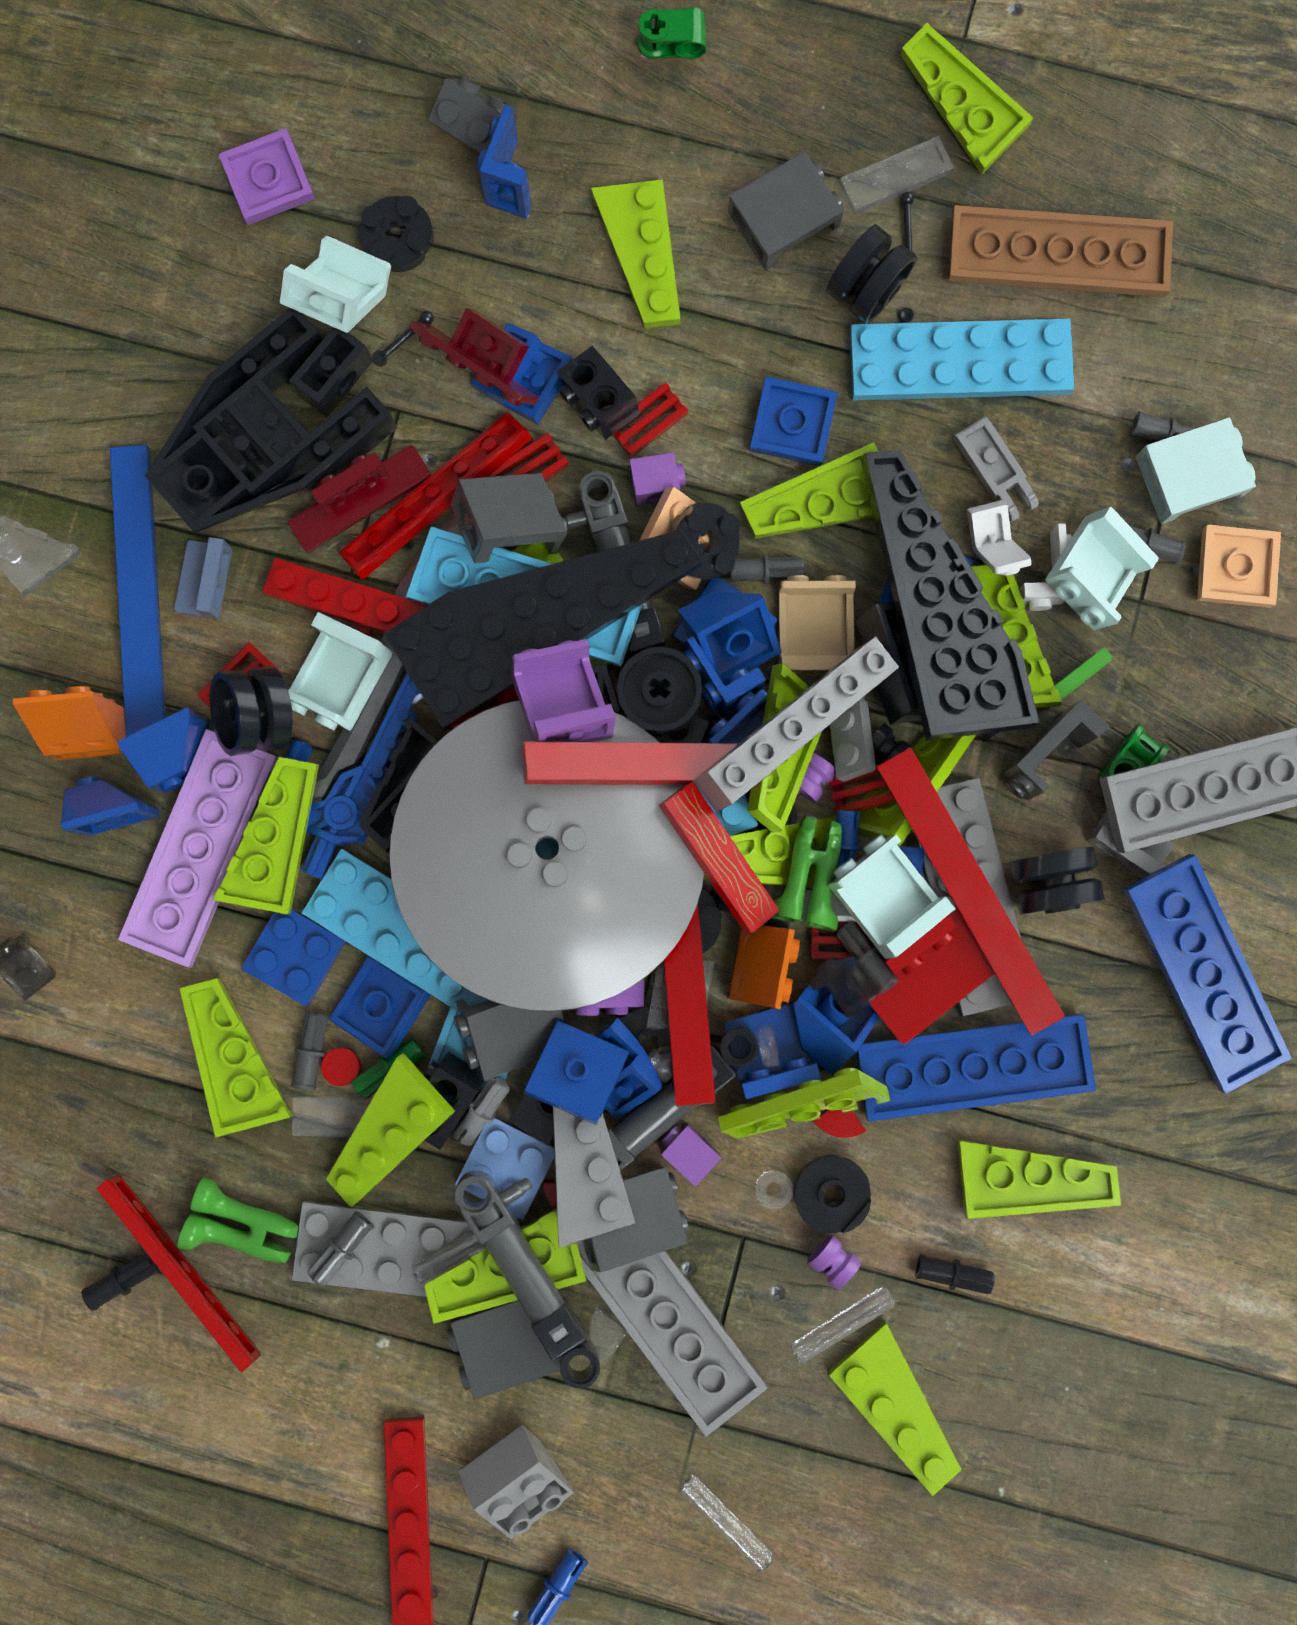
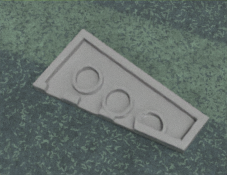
(587, 1181)

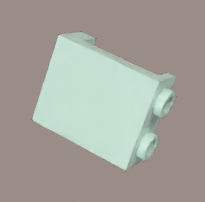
(337, 285)
(1195, 469)
(1100, 567)
(338, 674)
(888, 897)

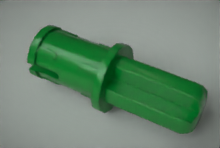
(371, 1079)

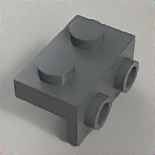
(466, 112)

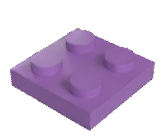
(266, 176)

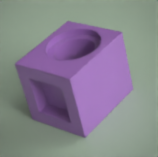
(653, 474)
(689, 1153)

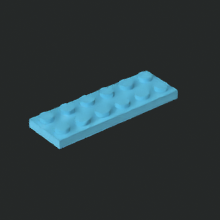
(961, 359)
(448, 566)
(363, 910)

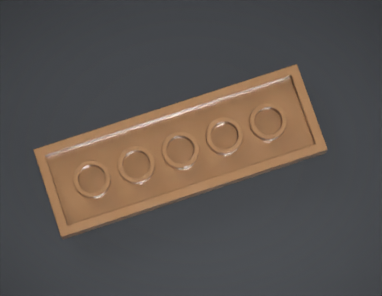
(1060, 251)

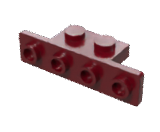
(483, 349)
(357, 494)

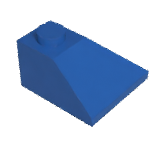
(731, 631)
(165, 749)
(102, 807)
(826, 1030)

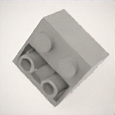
(515, 1483)

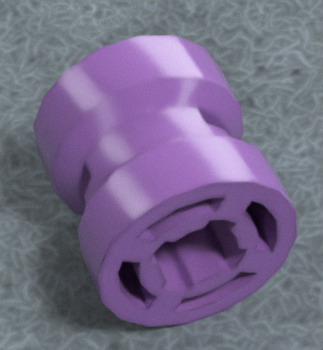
(817, 774)
(834, 1262)

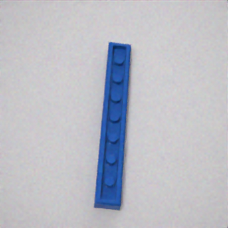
(137, 587)

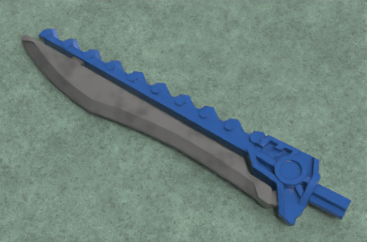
(339, 815)

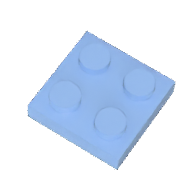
(507, 1158)

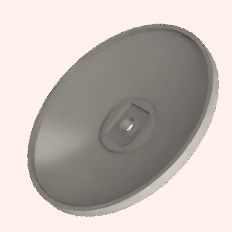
(524, 924)

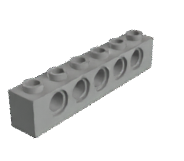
(795, 725)

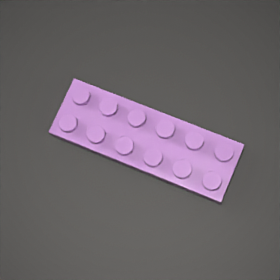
(195, 850)

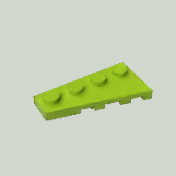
(1004, 595)
(775, 794)
(771, 853)
(231, 1069)
(480, 1285)
(890, 1399)

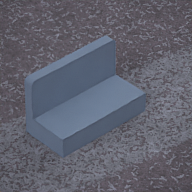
(203, 578)

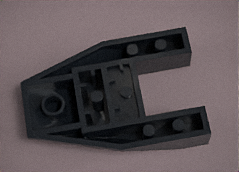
(244, 446)

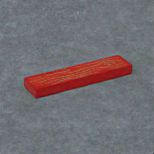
(719, 858)

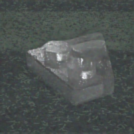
(31, 556)

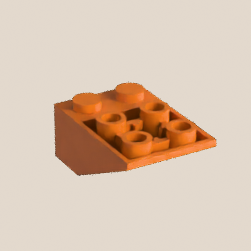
(73, 723)
(763, 966)

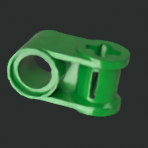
(677, 31)
(1134, 752)

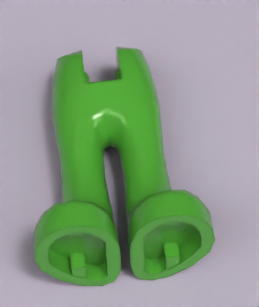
(790, 903)
(201, 1229)

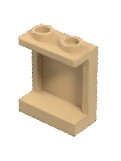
(815, 623)

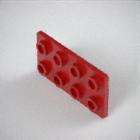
(932, 977)

